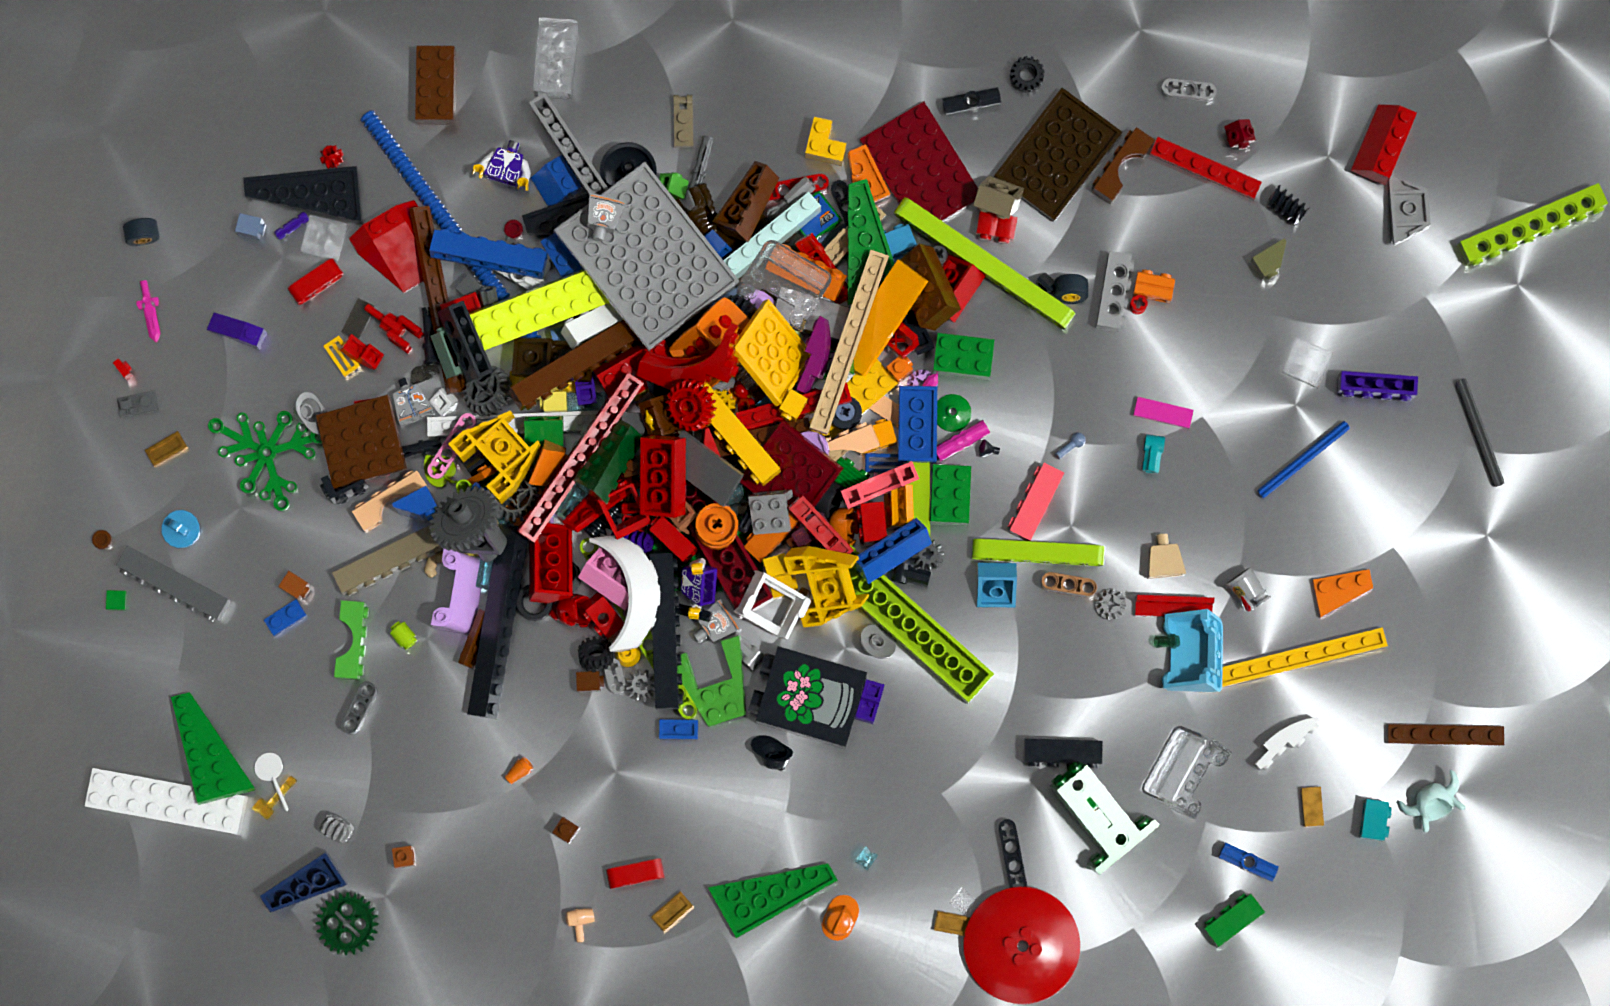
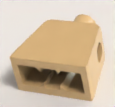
(1165, 559)

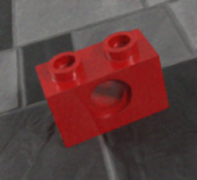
(610, 623)

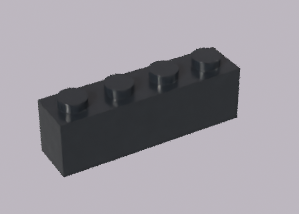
(1062, 752)

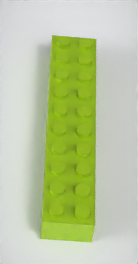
(921, 635)

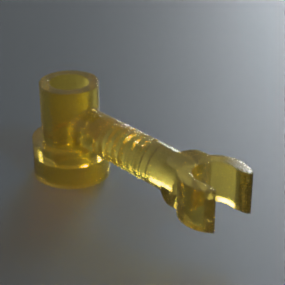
(265, 808)

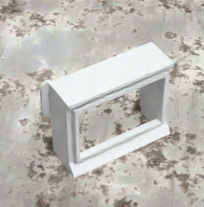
(796, 609)

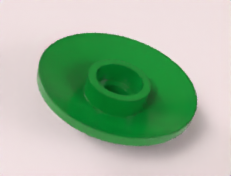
(955, 422)

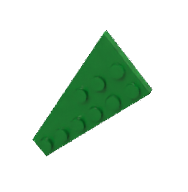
(864, 234)
(210, 763)
(759, 899)

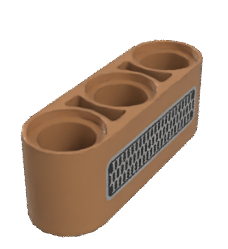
(1077, 581)

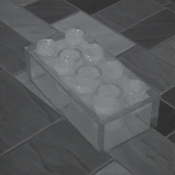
(555, 57)

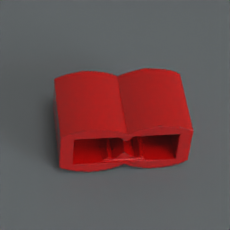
(993, 227)

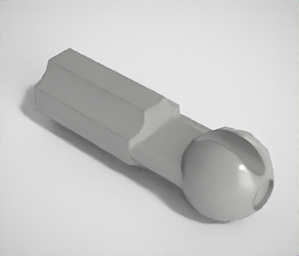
(792, 196)

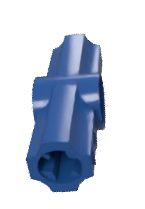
(1260, 867)

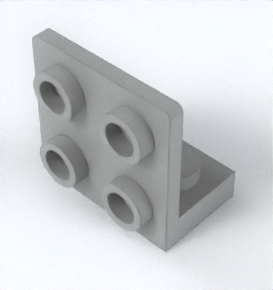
(770, 511)

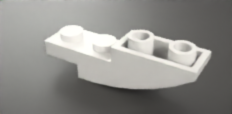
(1291, 735)

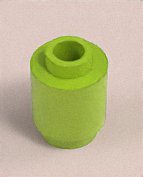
(403, 635)

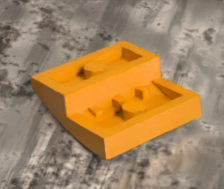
(899, 507)

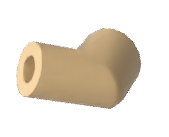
(431, 564)

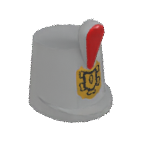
(1245, 587)

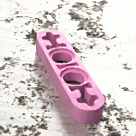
(434, 462)

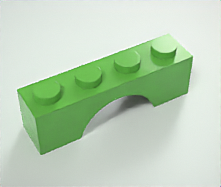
(349, 665)

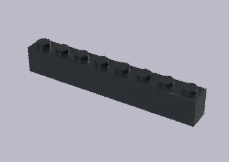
(665, 635)

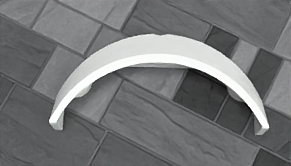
(642, 590)

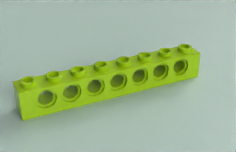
(1592, 194)

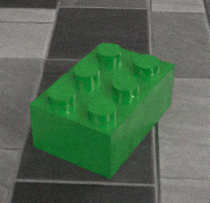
(963, 356)
(950, 495)

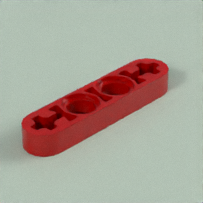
(792, 182)

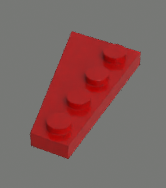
(590, 509)

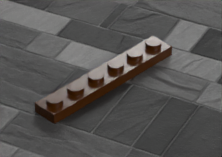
(1445, 735)

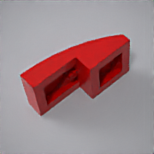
(361, 353)

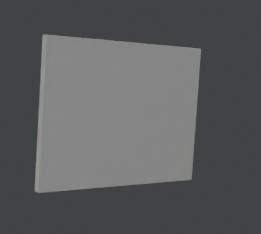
(654, 264)

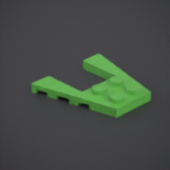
(721, 700)

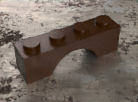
(1136, 146)

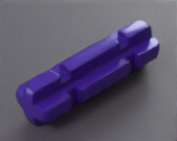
(292, 225)

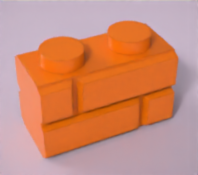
(1154, 286)

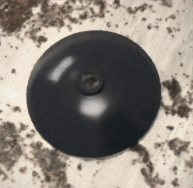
(614, 161)

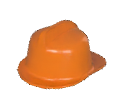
(840, 917)

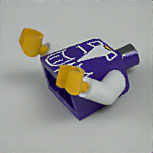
(505, 166)
(698, 584)

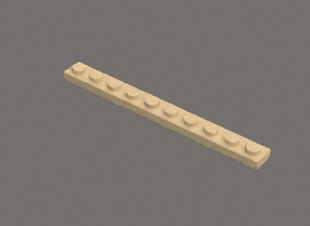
(849, 342)

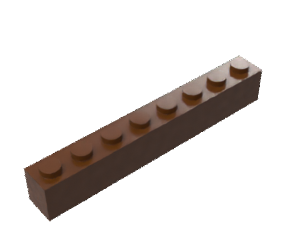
(573, 366)

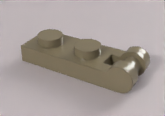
(683, 122)

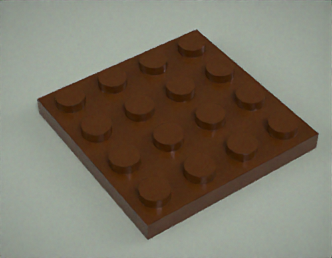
(361, 441)

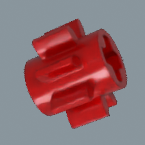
(331, 156)

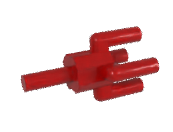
(396, 327)

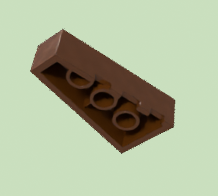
(747, 202)

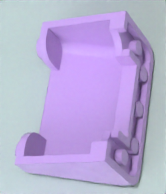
(464, 597)

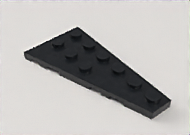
(318, 191)
(549, 218)

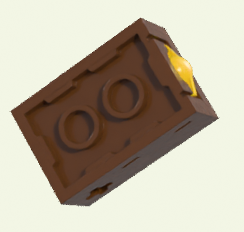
(657, 417)

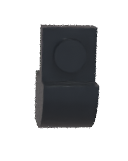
(925, 341)

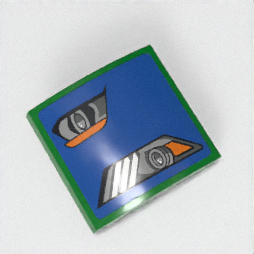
(824, 221)

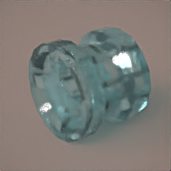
(866, 858)

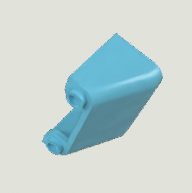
(1199, 658)

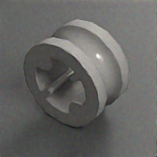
(1261, 598)

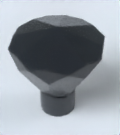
(987, 449)

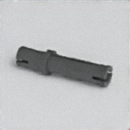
(707, 144)

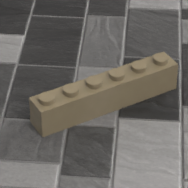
(385, 561)

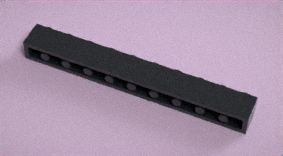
(497, 626)

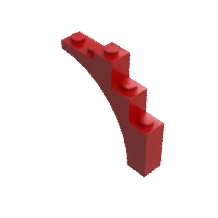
(716, 363)

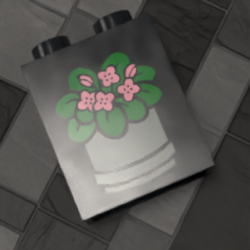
(808, 696)

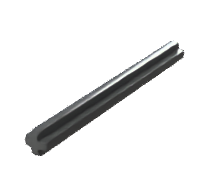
(1480, 432)

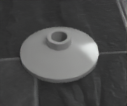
(877, 642)

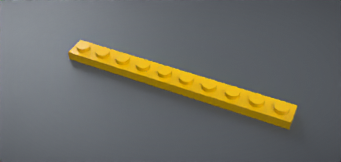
(1303, 657)

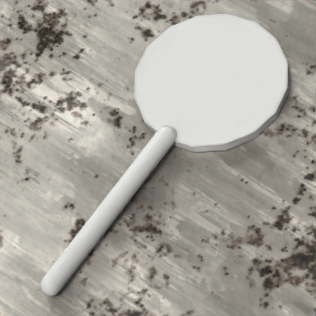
(268, 768)

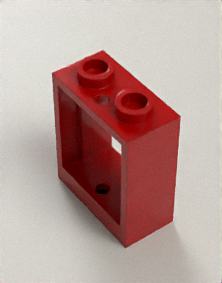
(631, 524)
(673, 539)

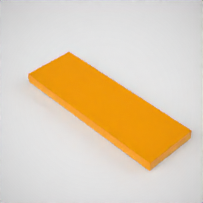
(887, 312)

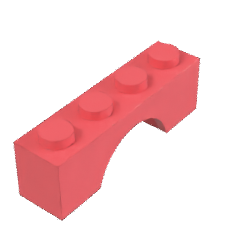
(879, 484)

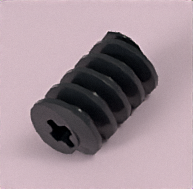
(1287, 205)
(598, 526)

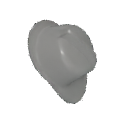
(306, 409)

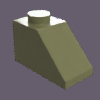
(1269, 260)

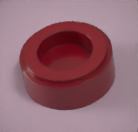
(513, 229)

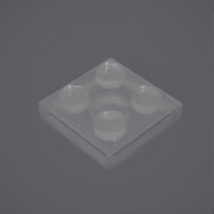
(324, 237)
(1307, 363)

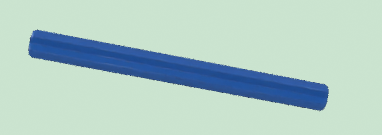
(1303, 459)

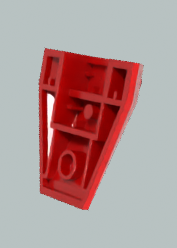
(391, 246)

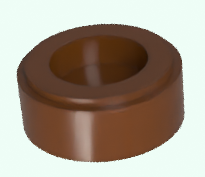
(102, 539)

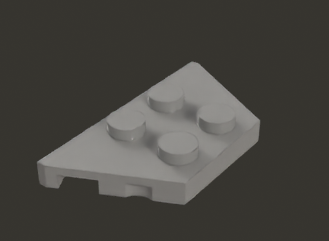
(1408, 209)

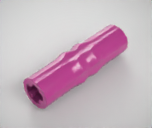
(962, 440)

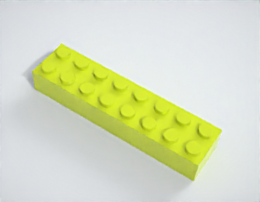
(536, 309)

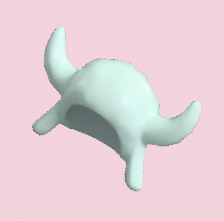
(1434, 801)

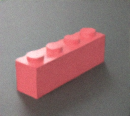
(1036, 502)

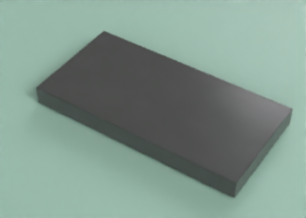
(710, 471)

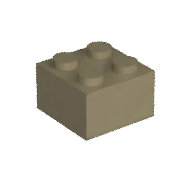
(998, 197)

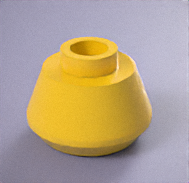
(631, 660)

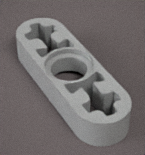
(1175, 83)

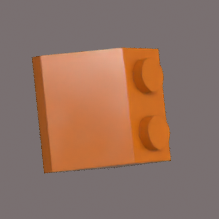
(547, 463)

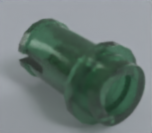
(1167, 641)

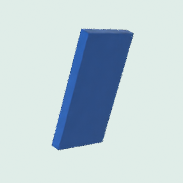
(917, 424)

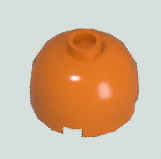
(845, 523)

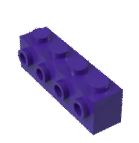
(1377, 384)

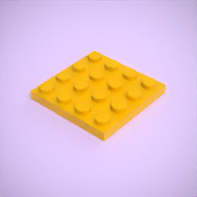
(771, 352)

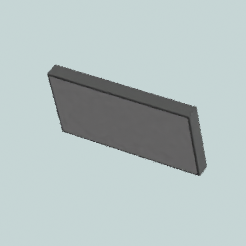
(833, 312)

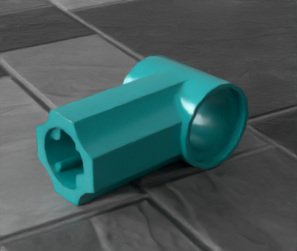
(1153, 449)

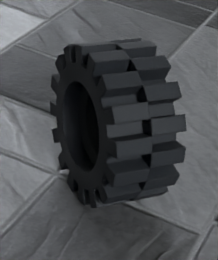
(1027, 63)
(595, 662)

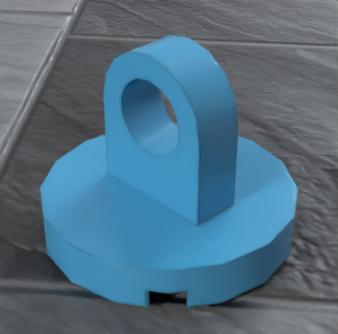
(181, 529)

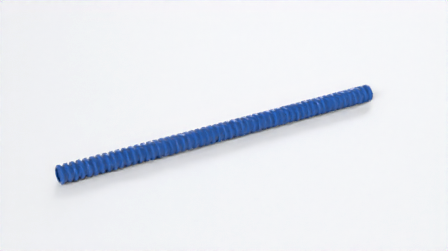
(426, 195)

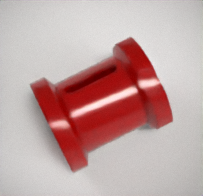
(1144, 303)

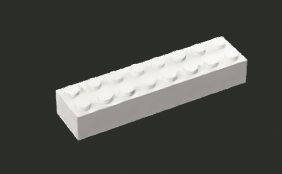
(163, 802)

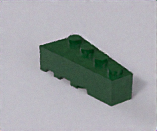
(609, 461)

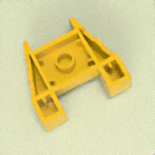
(502, 449)
(828, 582)

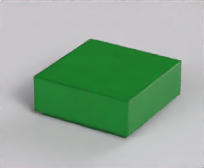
(116, 600)

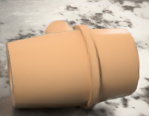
(578, 918)

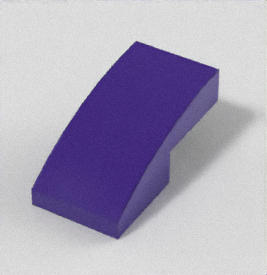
(586, 392)
(869, 701)

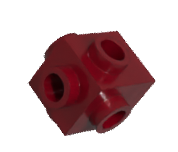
(1240, 133)

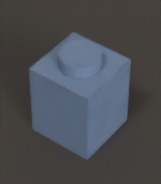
(250, 226)

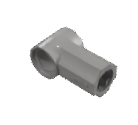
(751, 655)

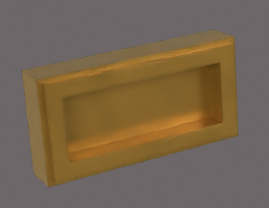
(166, 449)
(1312, 806)
(672, 911)
(951, 923)

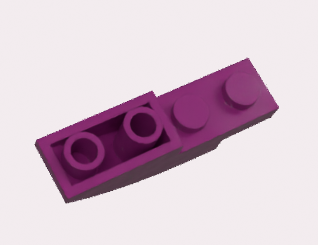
(819, 347)

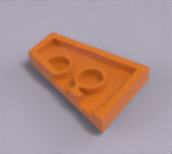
(863, 167)
(1340, 589)

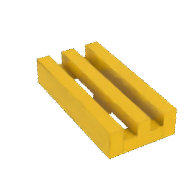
(350, 369)

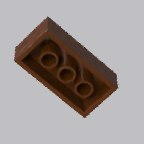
(435, 85)
(937, 300)

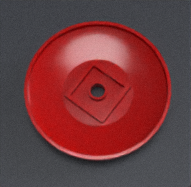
(993, 940)

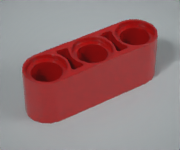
(315, 281)
(635, 873)

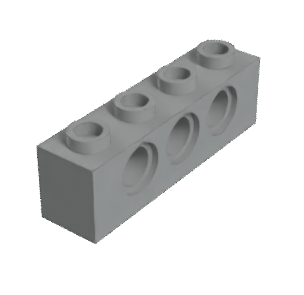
(1114, 321)

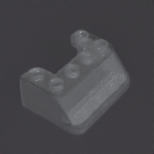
(788, 278)
(1181, 769)

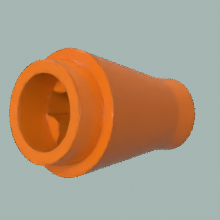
(520, 769)

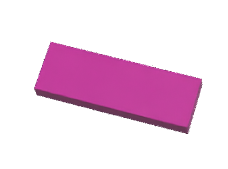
(1163, 412)

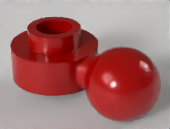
(745, 403)

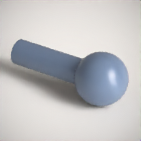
(1077, 440)

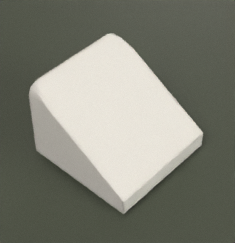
(442, 401)

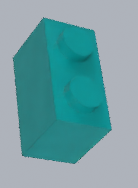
(1374, 820)

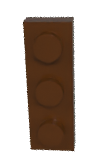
(469, 653)

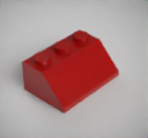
(963, 279)

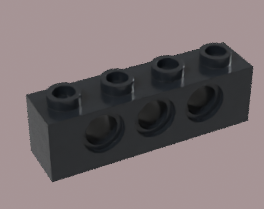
(465, 341)

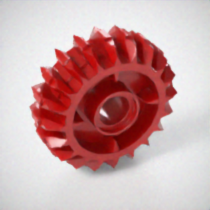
(680, 409)

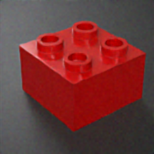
(873, 523)

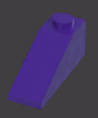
(237, 330)

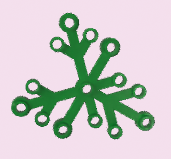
(246, 442)

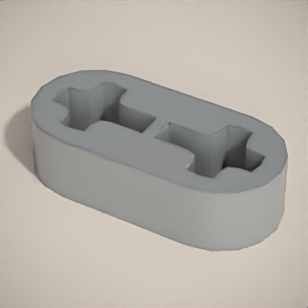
(620, 676)

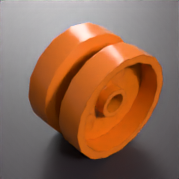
(719, 537)

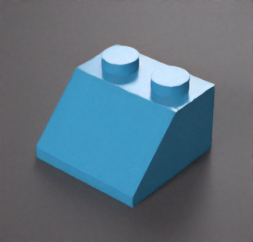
(996, 585)

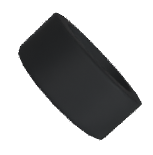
(830, 500)
(530, 616)

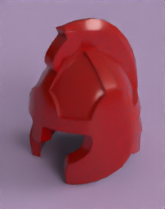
(570, 611)

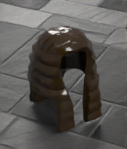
(701, 213)

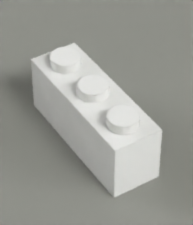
(589, 325)

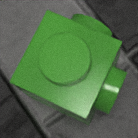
(674, 184)

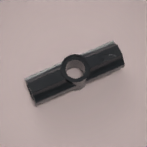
(959, 103)

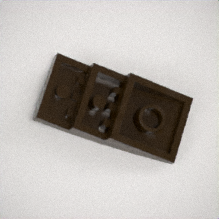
(536, 353)

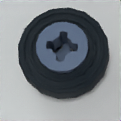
(847, 418)

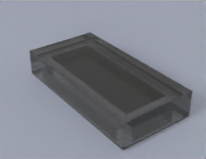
(357, 319)

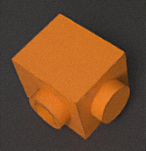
(900, 368)

